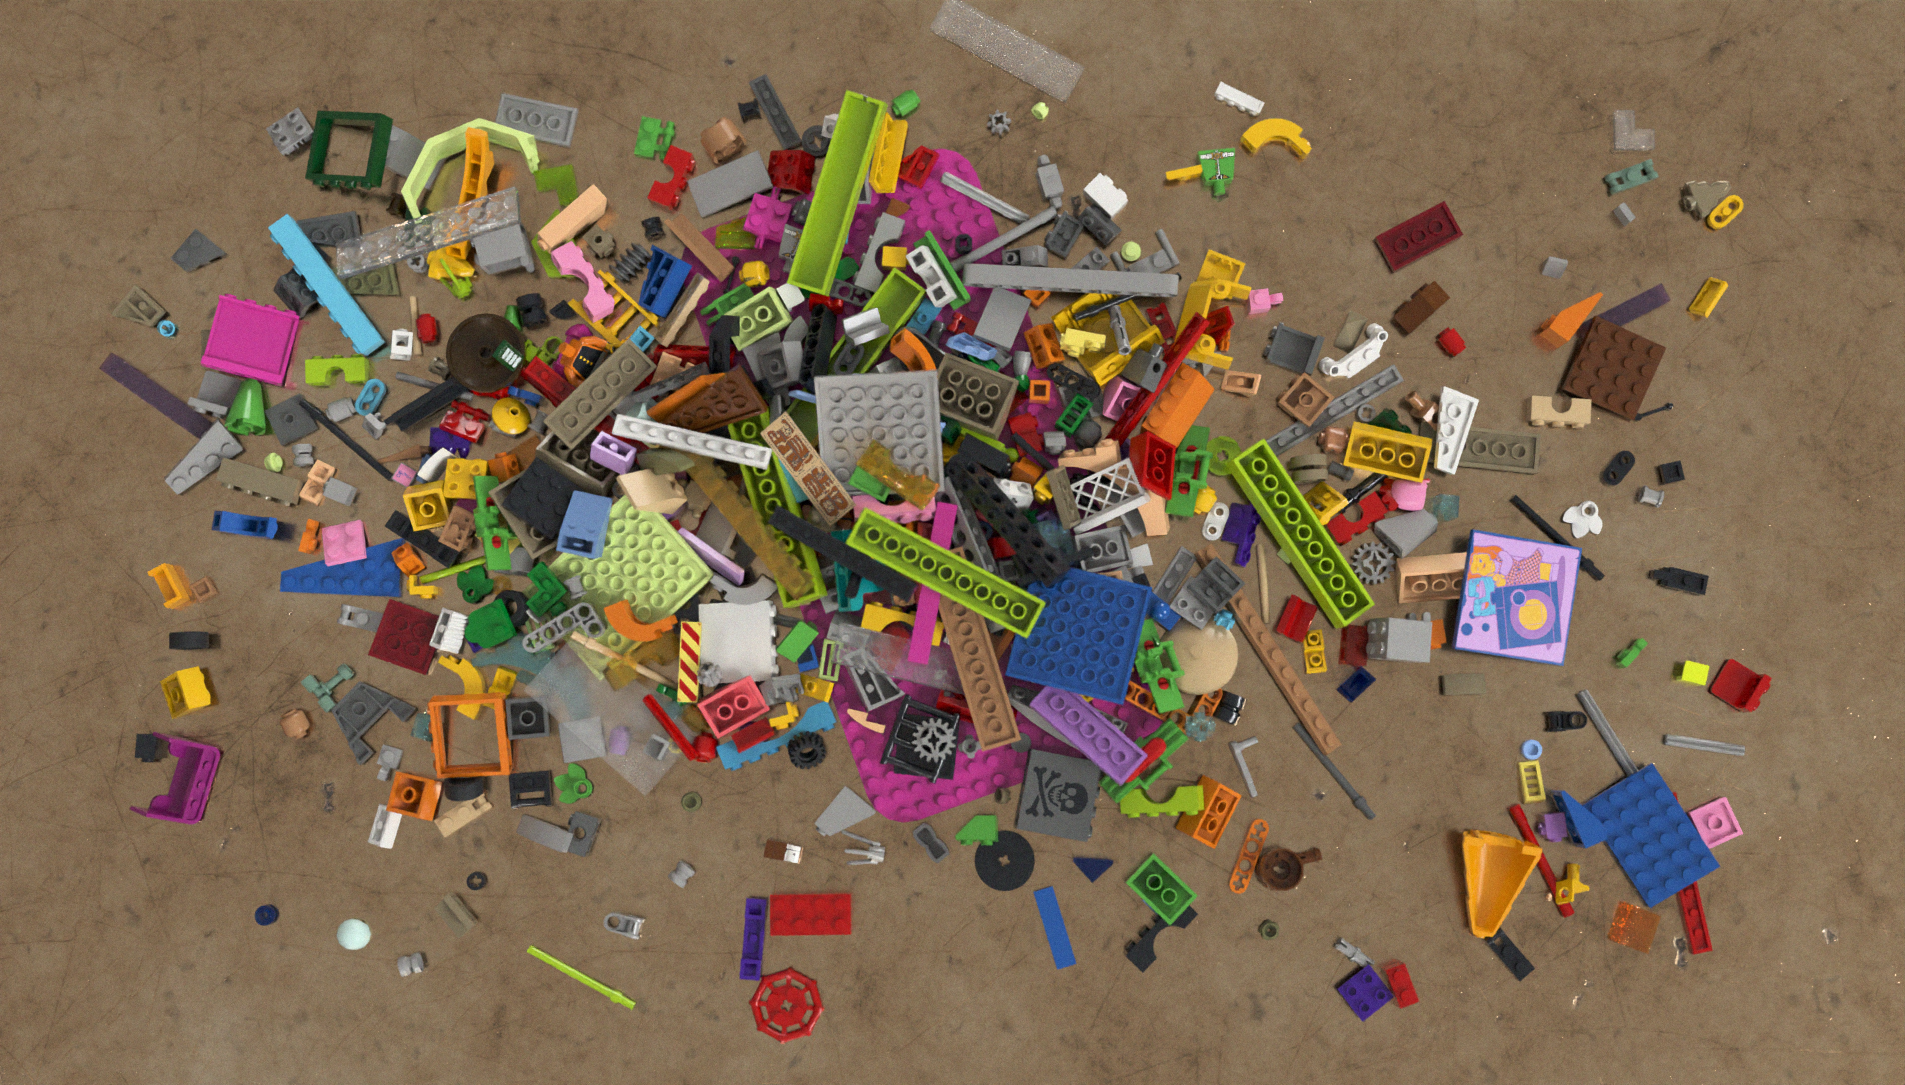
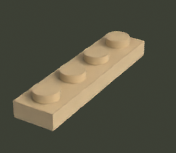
(682, 309)

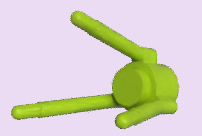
(460, 287)

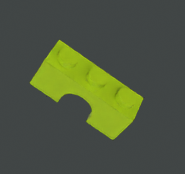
(319, 370)

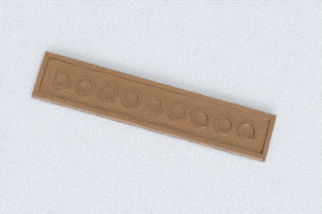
(979, 672)

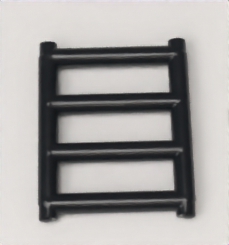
(894, 739)

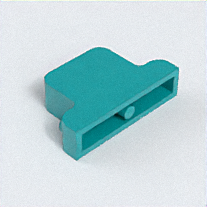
(842, 577)

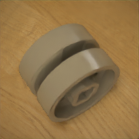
(1309, 468)

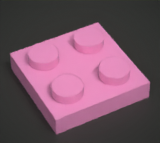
(344, 543)
(1715, 822)

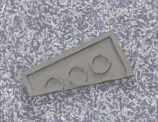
(203, 457)

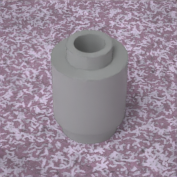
(341, 409)

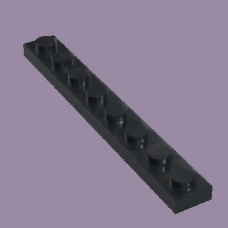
(843, 554)

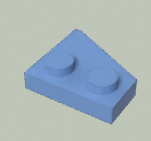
(970, 345)

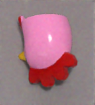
(1404, 494)

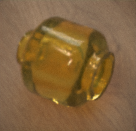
(695, 719)

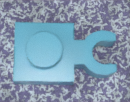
(1225, 619)

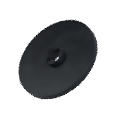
(1011, 875)

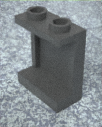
(1293, 349)

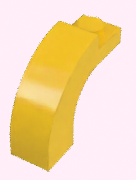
(1276, 130)
(472, 680)

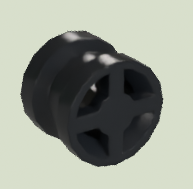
(652, 227)

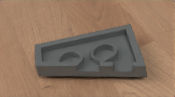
(331, 228)

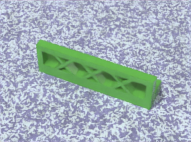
(962, 294)

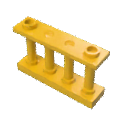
(610, 332)

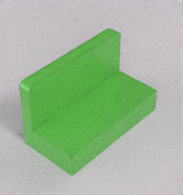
(797, 640)

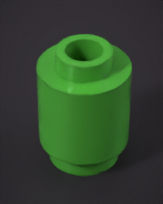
(905, 103)

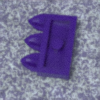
(442, 439)

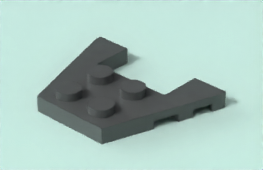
(360, 710)

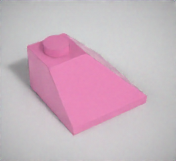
(1118, 396)

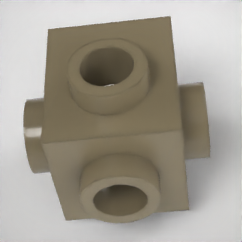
(593, 239)

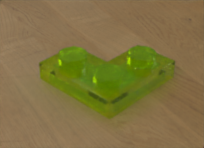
(561, 178)

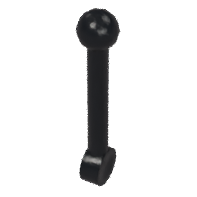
(735, 260)
(1669, 406)

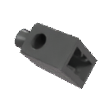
(1146, 368)

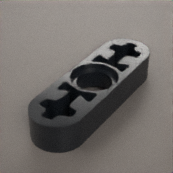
(1058, 379)

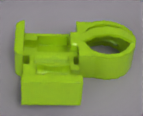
(532, 351)

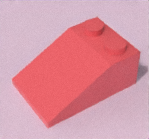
(732, 705)

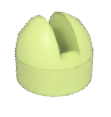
(1040, 110)

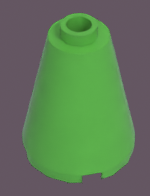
(247, 410)

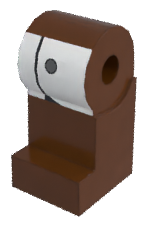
(783, 851)

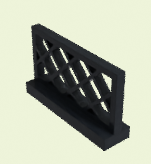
(427, 404)

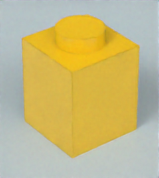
(895, 258)

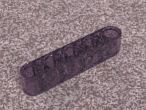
(1632, 308)

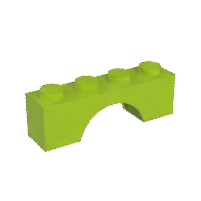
(1185, 799)

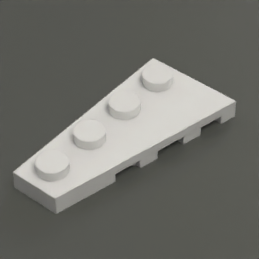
(1454, 422)

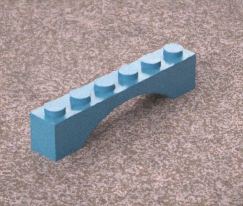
(816, 718)

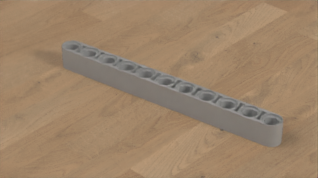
(1070, 280)

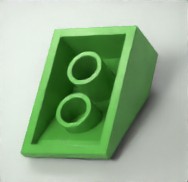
(1161, 888)

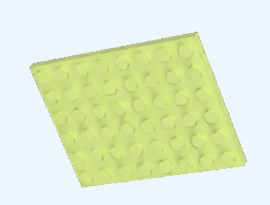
(640, 563)

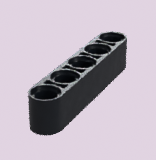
(817, 346)

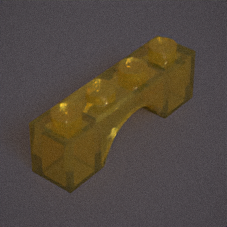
(878, 463)
(623, 671)

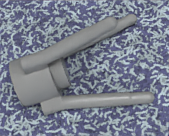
(874, 854)

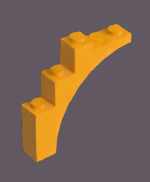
(477, 170)

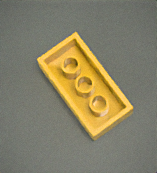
(1388, 452)

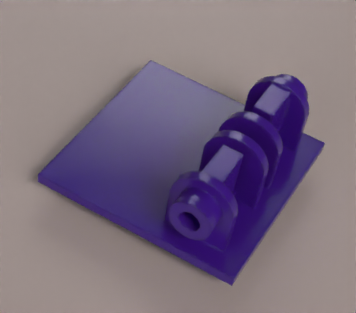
(1365, 993)

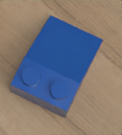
(1581, 824)

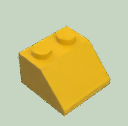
(427, 505)
(185, 692)

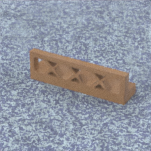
(700, 246)

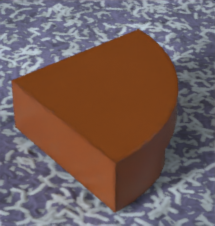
(897, 208)

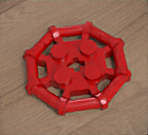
(781, 1016)

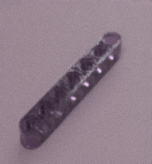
(155, 395)

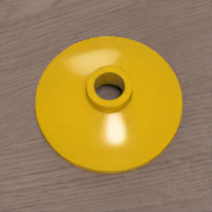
(506, 420)

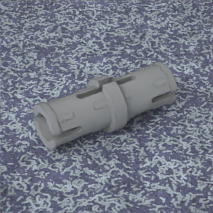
(1353, 953)

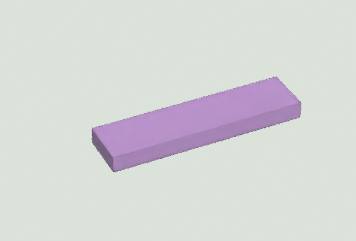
(714, 558)

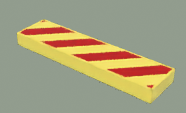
(689, 661)

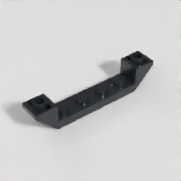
(719, 343)

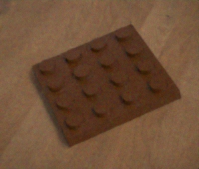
(1614, 368)

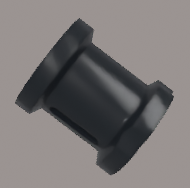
(749, 109)
(963, 238)

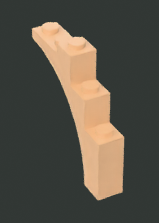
(1106, 455)

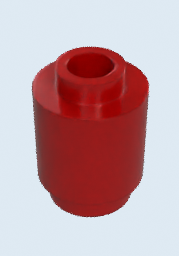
(426, 328)
(1452, 341)

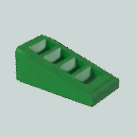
(1067, 430)

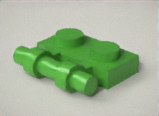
(648, 138)

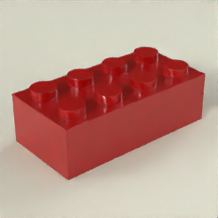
(811, 914)

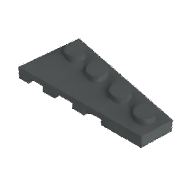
(664, 386)

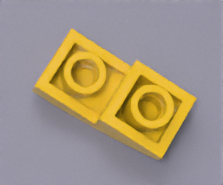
(1314, 652)

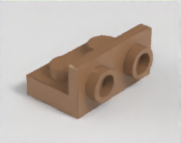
(458, 529)

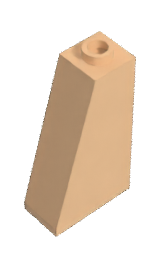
(573, 219)

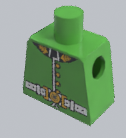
(1217, 168)

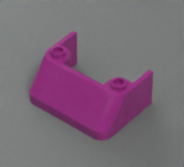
(189, 784)

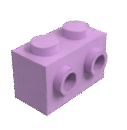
(613, 453)

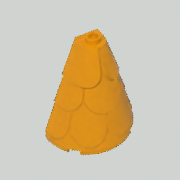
(1494, 876)

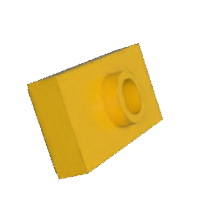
(1708, 297)
(816, 687)

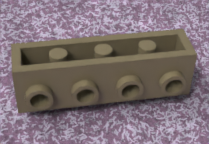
(258, 480)

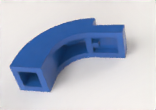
(244, 524)

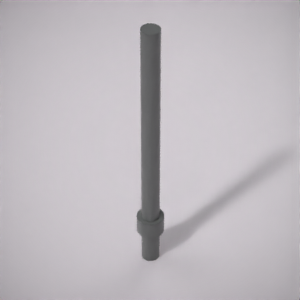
(1359, 801)

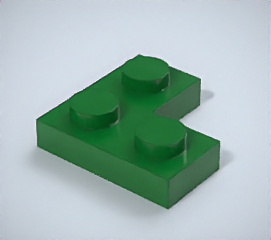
(549, 587)

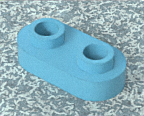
(368, 396)

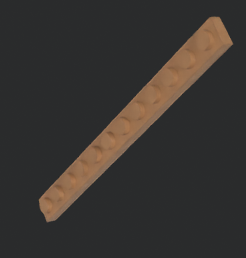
(1277, 663)

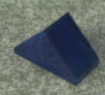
(1356, 683)
(1092, 867)

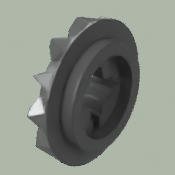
(808, 138)

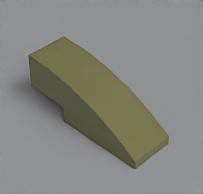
(663, 461)

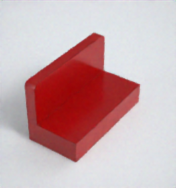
(1296, 619)
(753, 735)

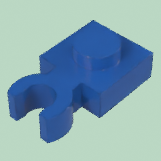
(530, 398)

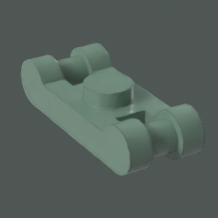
(1631, 177)

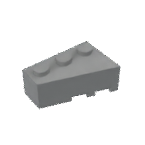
(874, 688)

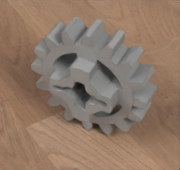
(1373, 555)
(925, 741)

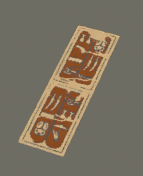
(808, 469)

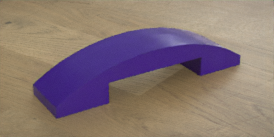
(753, 939)

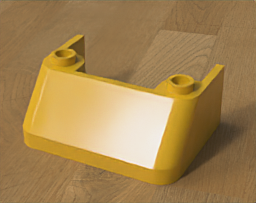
(1199, 300)

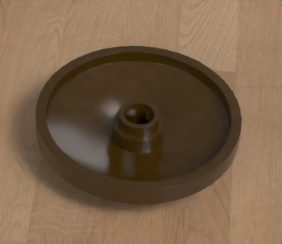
(471, 352)

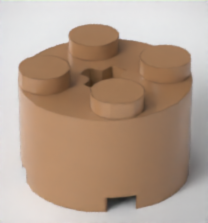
(722, 140)

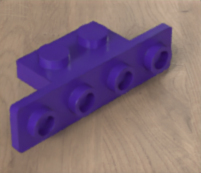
(1241, 530)

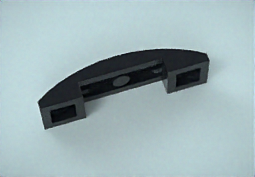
(422, 539)

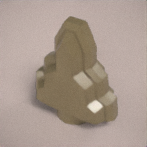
(1704, 196)

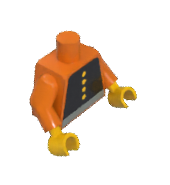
(583, 357)

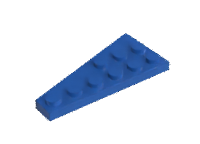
(364, 577)

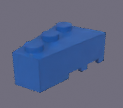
(663, 281)

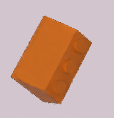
(1212, 821)

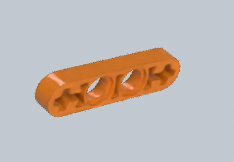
(1246, 855)

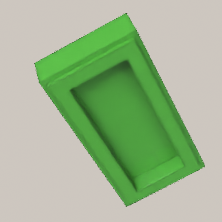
(867, 483)

